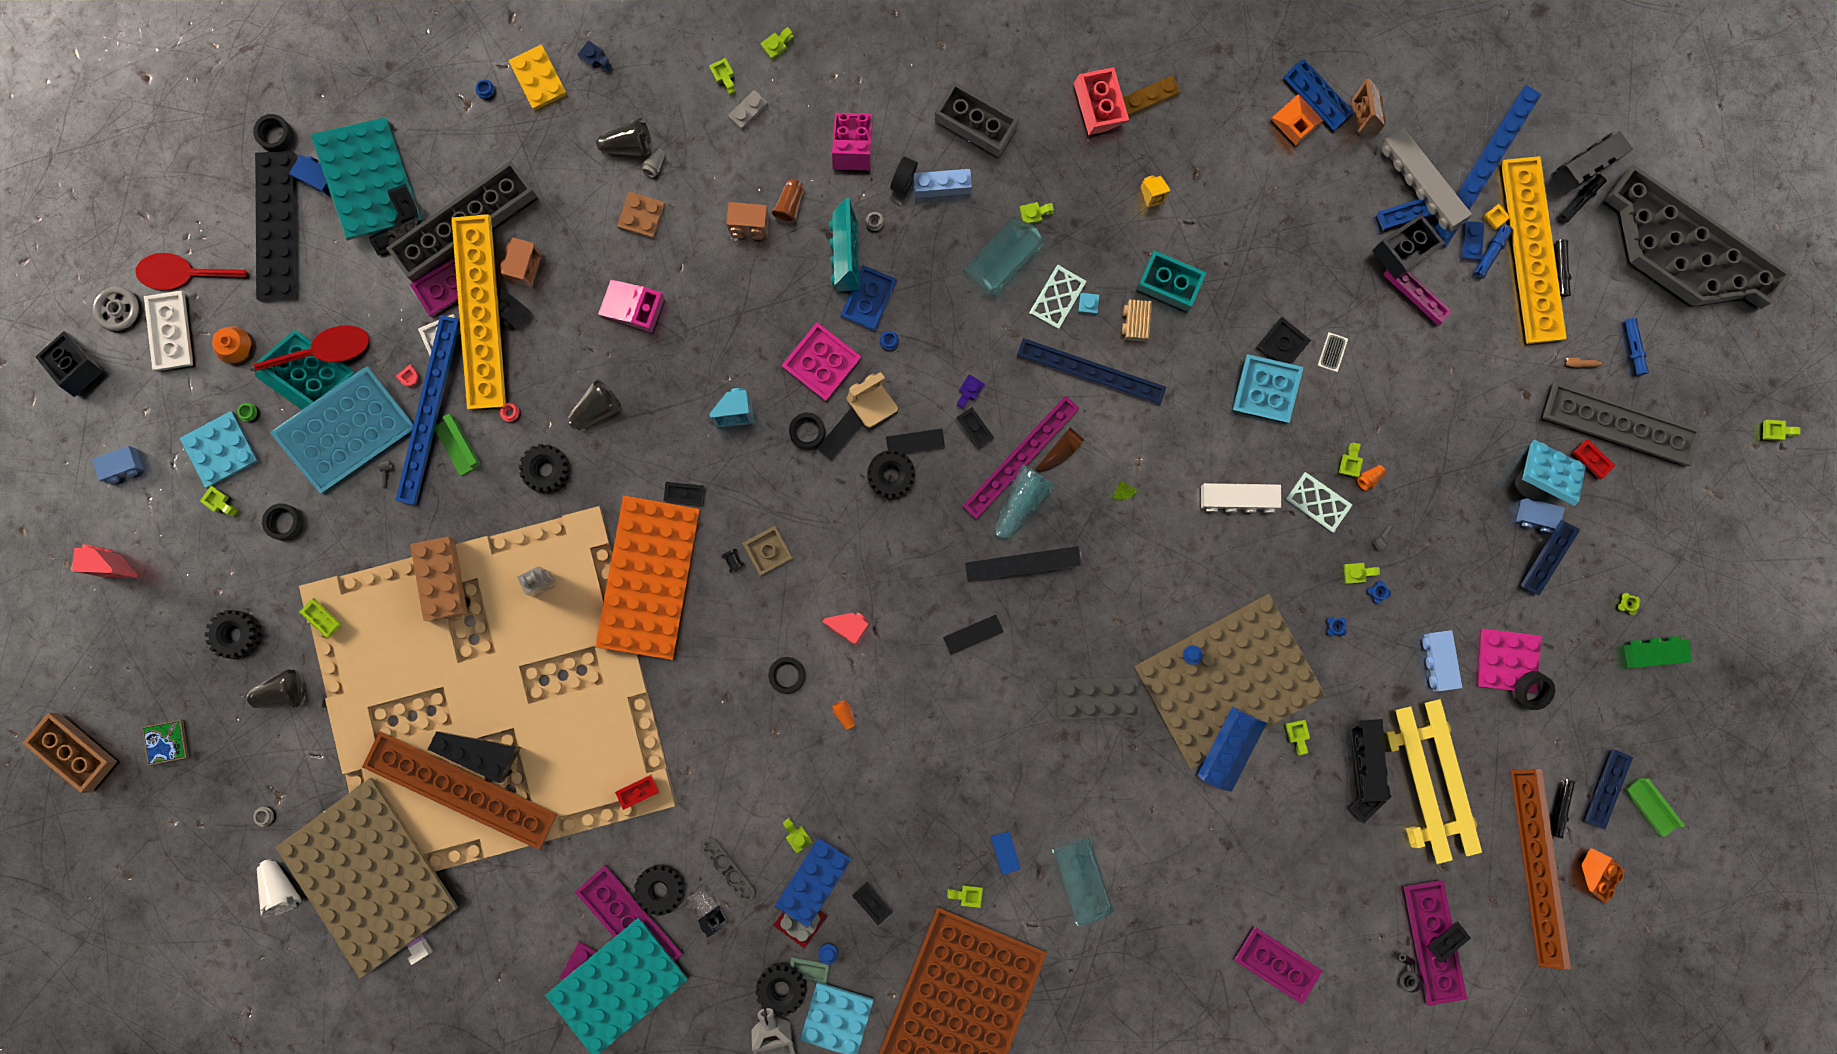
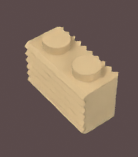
(1137, 320)

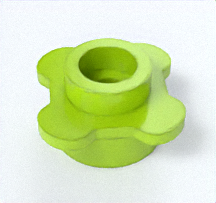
(1635, 603)

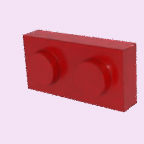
(1594, 459)
(637, 792)

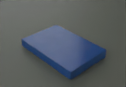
(868, 304)

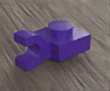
(970, 389)

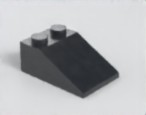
(68, 364)

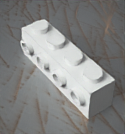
(1240, 496)

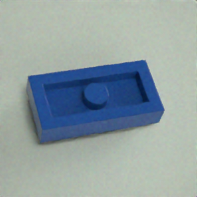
(1472, 241)

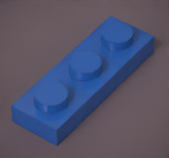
(1402, 214)

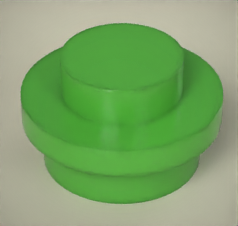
(247, 412)

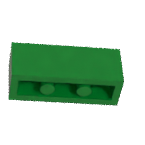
(1657, 652)

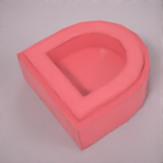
(409, 376)

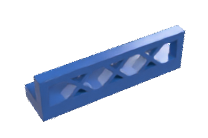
(1318, 94)

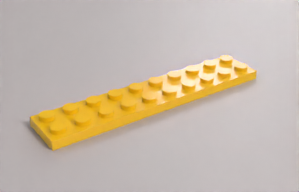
(1533, 250)
(478, 311)

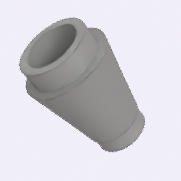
(653, 163)

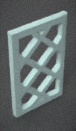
(1064, 311)
(1317, 486)

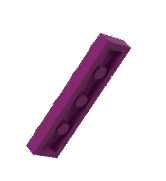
(1421, 296)

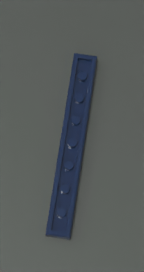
(1091, 371)

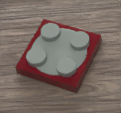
(798, 932)

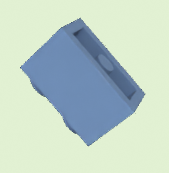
(117, 464)
(1539, 515)

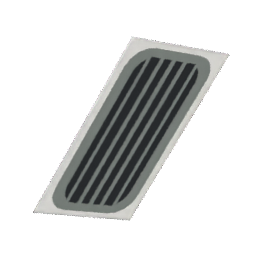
(1333, 352)

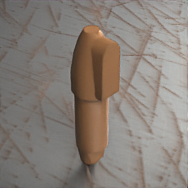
(1578, 363)

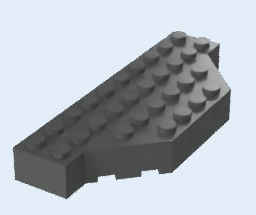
(1689, 248)

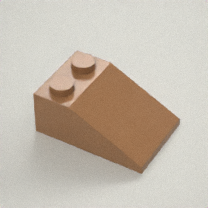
(1368, 109)

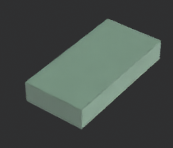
(812, 970)

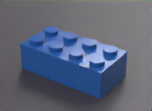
(812, 883)

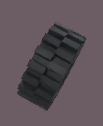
(534, 458)
(891, 459)
(218, 634)
(670, 879)
(778, 1004)

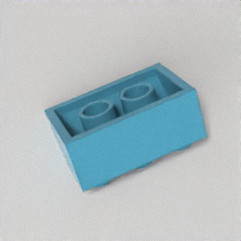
(733, 409)

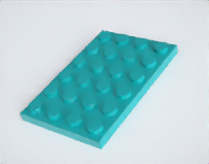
(359, 170)
(616, 987)

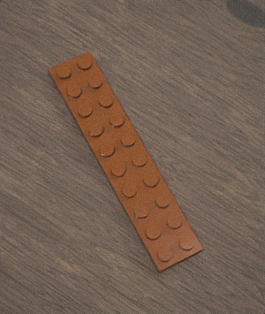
(459, 790)
(1540, 869)

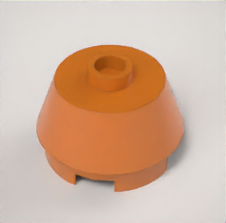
(231, 344)

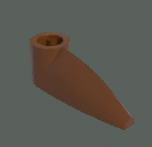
(1062, 450)

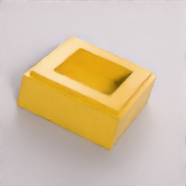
(1496, 217)

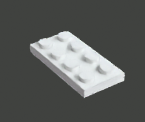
(168, 330)

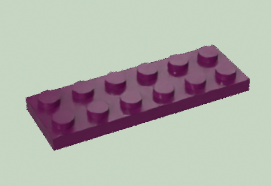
(618, 908)
(1429, 918)

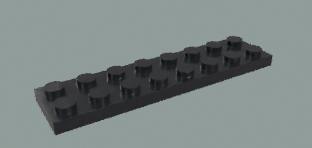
(275, 226)

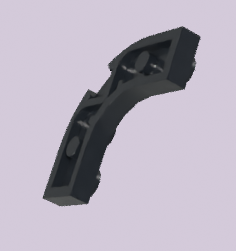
(406, 219)

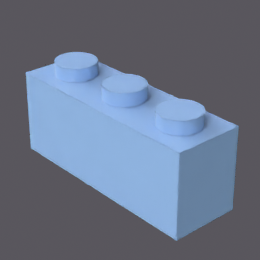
(942, 183)
(1442, 661)

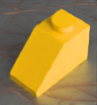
(1154, 190)

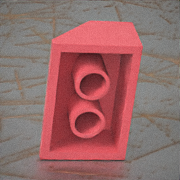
(1101, 100)
(101, 563)
(849, 626)

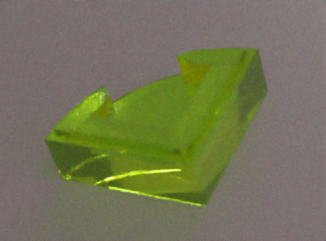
(1123, 491)

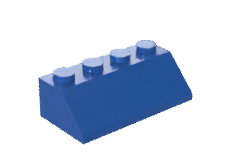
(1231, 749)

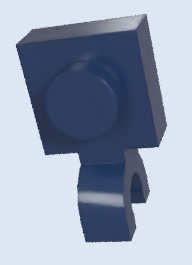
(594, 55)

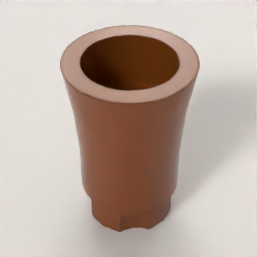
(789, 201)

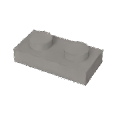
(747, 110)

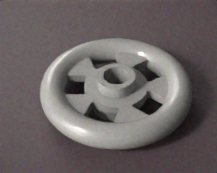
(111, 293)

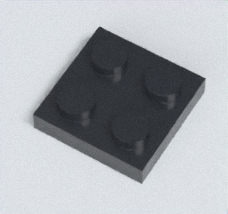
(1283, 342)

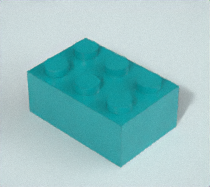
(1171, 281)

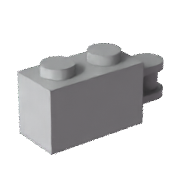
(536, 581)

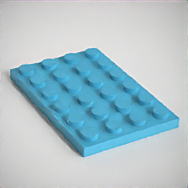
(343, 429)

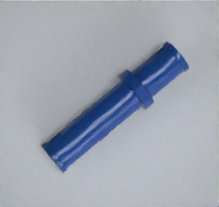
(1496, 245)
(1638, 353)

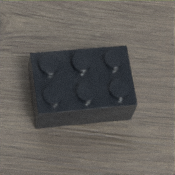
(1408, 246)

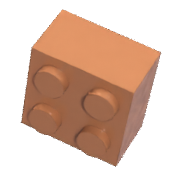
(748, 220)
(520, 262)

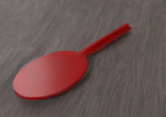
(171, 271)
(331, 346)

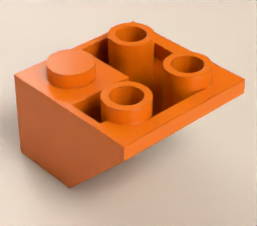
(1297, 119)
(1602, 874)

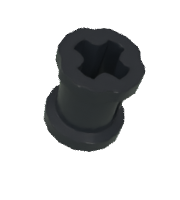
(733, 560)

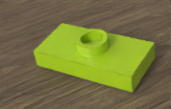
(320, 618)

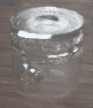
(702, 902)

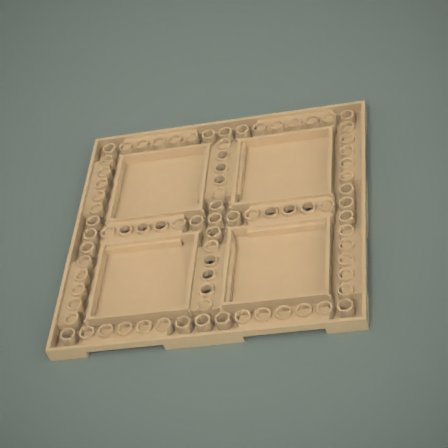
(574, 735)

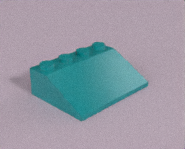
(845, 247)
(302, 379)

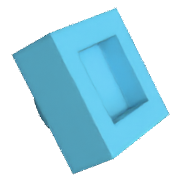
(1088, 303)

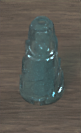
(1022, 500)

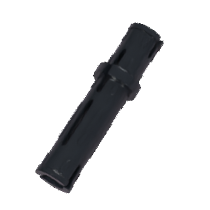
(1583, 197)
(1563, 267)
(1563, 806)

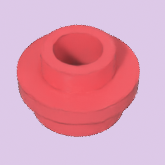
(509, 406)

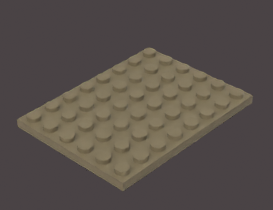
(1244, 664)
(366, 877)

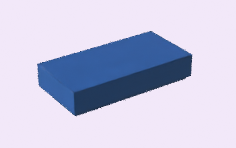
(1005, 852)

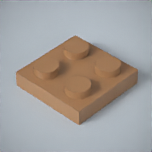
(641, 215)

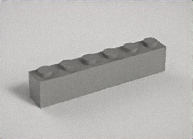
(1426, 180)

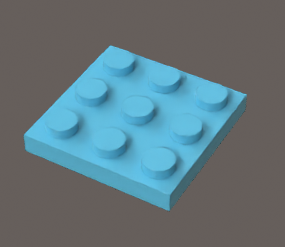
(1268, 388)
(219, 449)
(1554, 472)
(836, 1019)

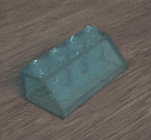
(1004, 255)
(1082, 881)

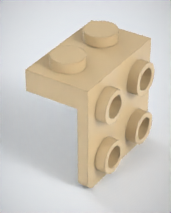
(871, 400)

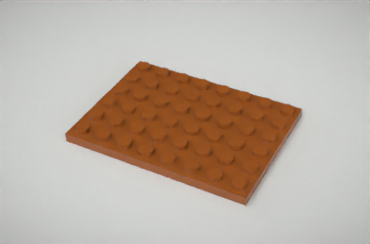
(964, 991)

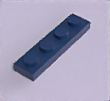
(1550, 557)
(1608, 789)

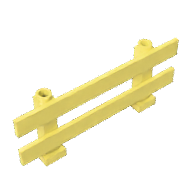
(1436, 829)

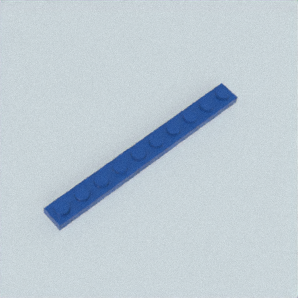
(1494, 152)
(428, 410)

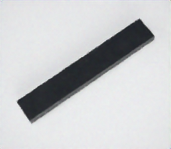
(1023, 564)

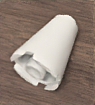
(275, 890)

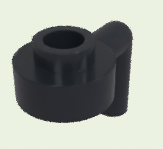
(1410, 975)

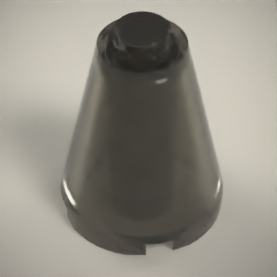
(626, 139)
(594, 406)
(279, 691)

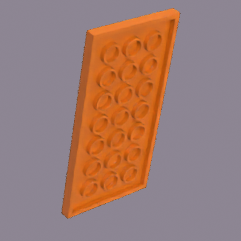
(647, 578)

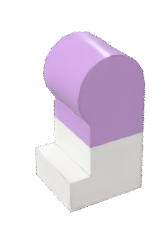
(419, 949)

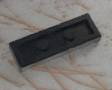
(840, 434)
(916, 441)
(973, 634)

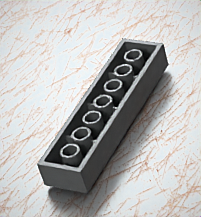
(432, 240)

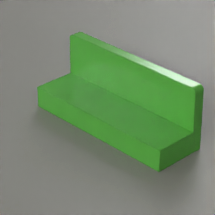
(456, 445)
(1654, 806)

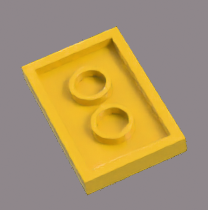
(537, 77)

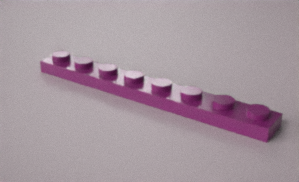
(1020, 456)

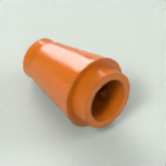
(1371, 477)
(844, 714)

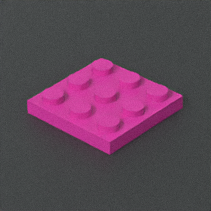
(821, 361)
(1506, 658)

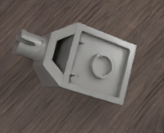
(772, 1035)

